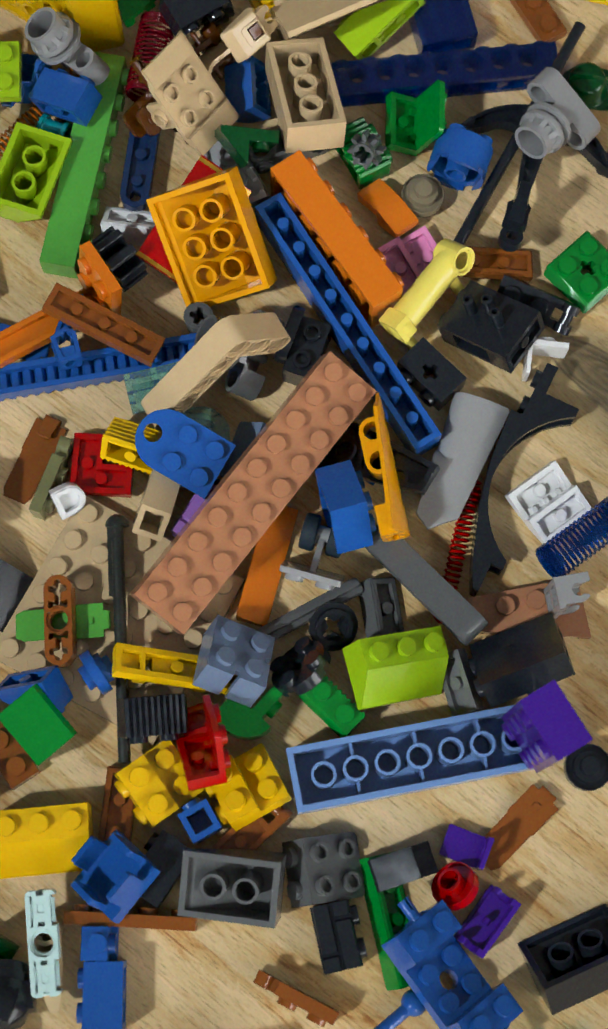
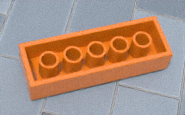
(337, 237)

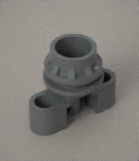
(242, 374)

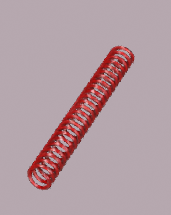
(447, 573)

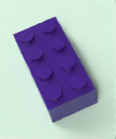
(545, 727)

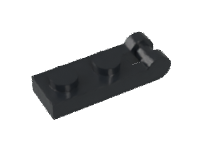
(542, 301)

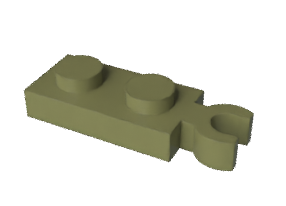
(54, 475)

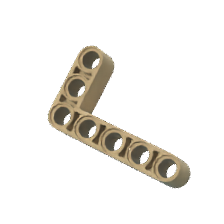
(212, 356)

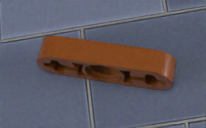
(53, 644)

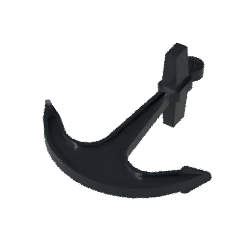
(518, 209)

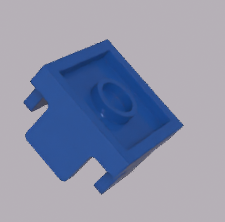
(112, 874)

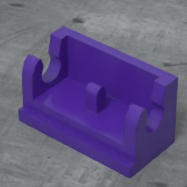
(486, 921)

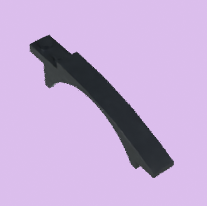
(534, 416)

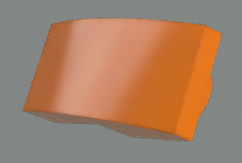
(389, 208)

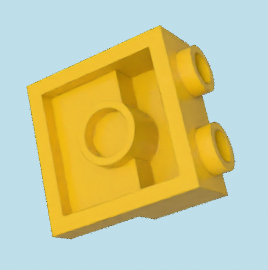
(155, 784)
(250, 790)

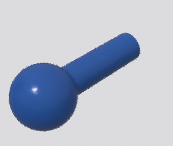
(409, 1007)

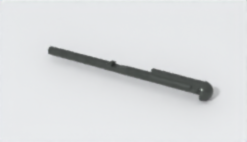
(116, 577)

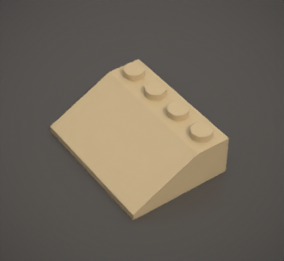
(302, 16)

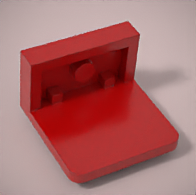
(203, 753)

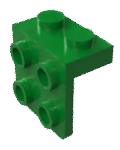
(415, 121)

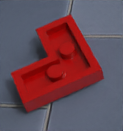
(93, 475)

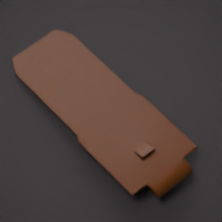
(33, 459)
(520, 823)

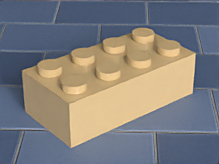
(305, 95)

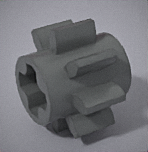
(366, 149)

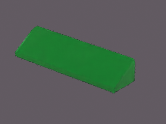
(385, 921)

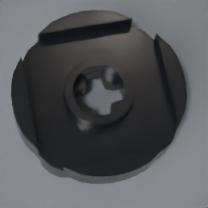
(300, 667)

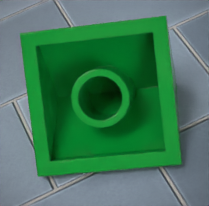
(37, 724)

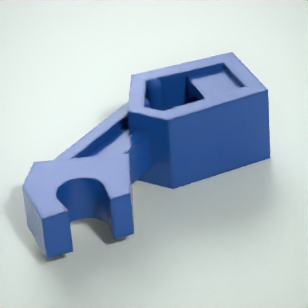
(68, 356)

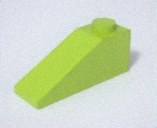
(372, 26)

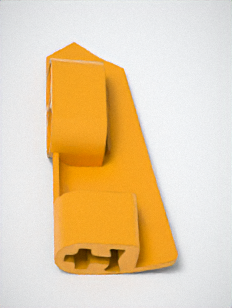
(391, 514)

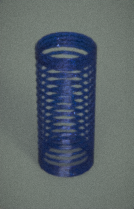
(552, 559)

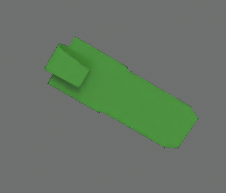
(90, 622)

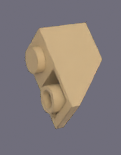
(155, 507)

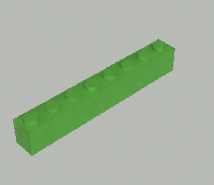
(84, 175)

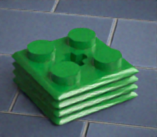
(566, 273)

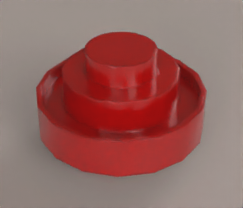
(456, 885)

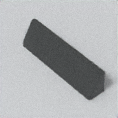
(380, 607)

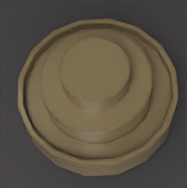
(423, 194)

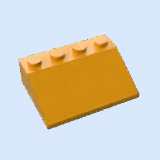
(212, 239)

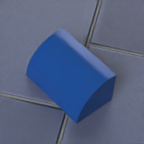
(248, 90)

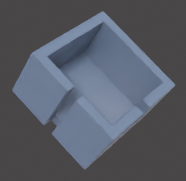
(231, 650)

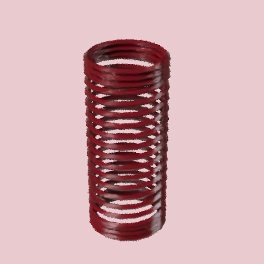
(165, 34)

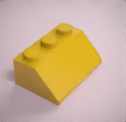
(43, 839)

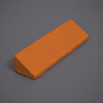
(264, 571)

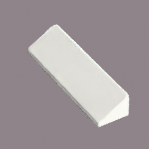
(133, 224)

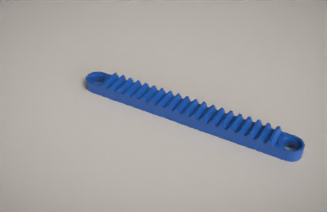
(97, 367)

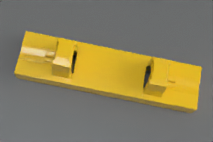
(165, 666)

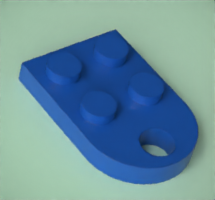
(185, 450)

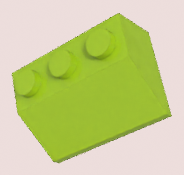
(30, 171)
(397, 667)

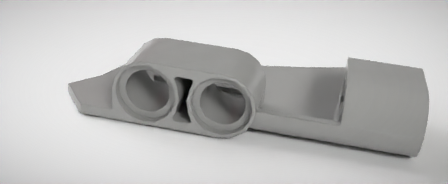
(461, 455)

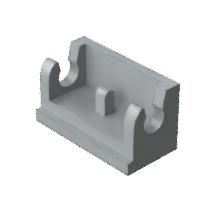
(563, 591)

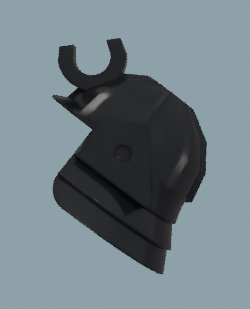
(15, 994)

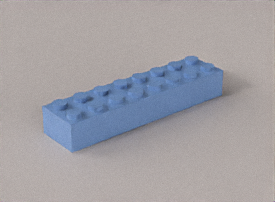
(402, 760)

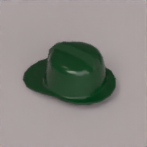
(590, 84)

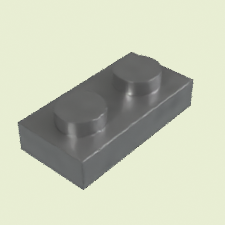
(459, 685)

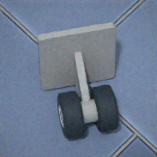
(314, 533)

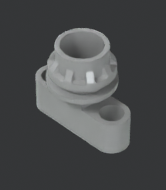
(57, 40)
(554, 117)

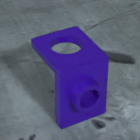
(466, 847)

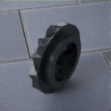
(347, 625)

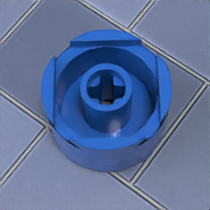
(461, 158)

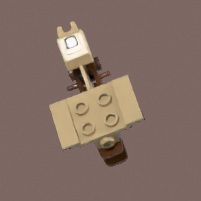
(181, 83)

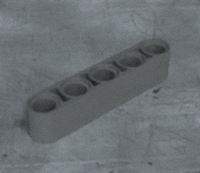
(428, 587)

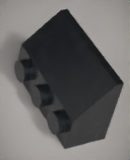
(570, 959)

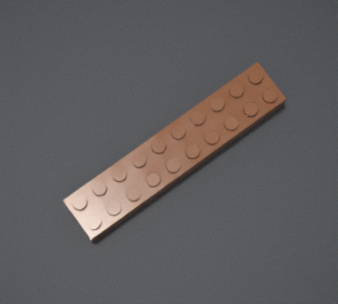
(253, 493)

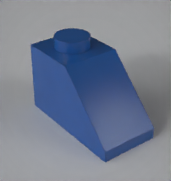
(48, 679)

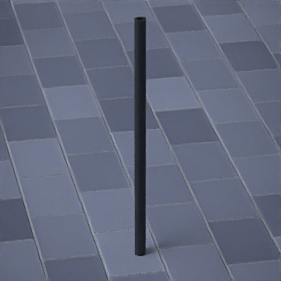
(511, 148)

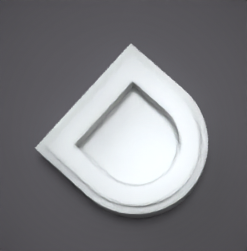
(68, 499)

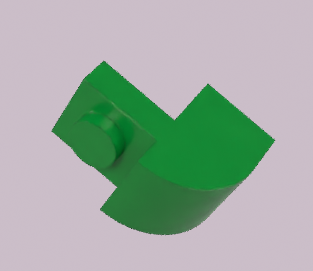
(249, 723)

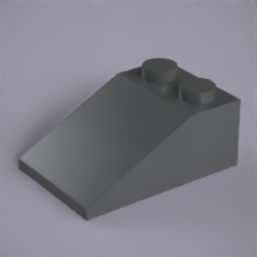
(232, 885)

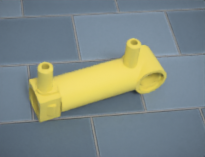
(448, 262)

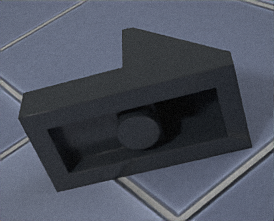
(402, 866)

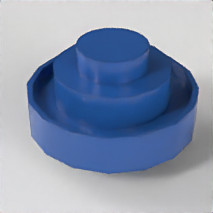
(96, 671)

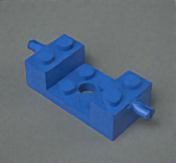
(428, 949)

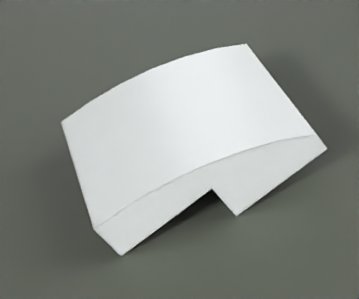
(547, 502)

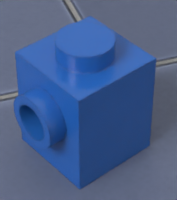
(199, 820)

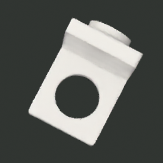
(543, 347)

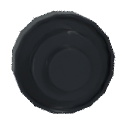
(587, 768)

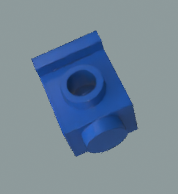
(99, 943)

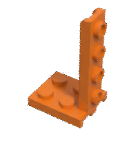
(37, 329)

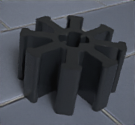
(120, 258)

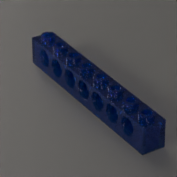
(457, 81)

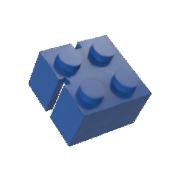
(346, 506)

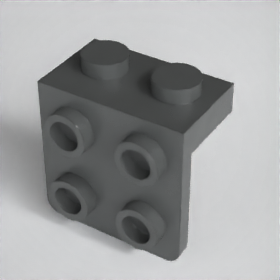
(323, 869)

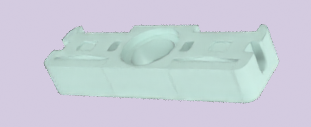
(43, 966)

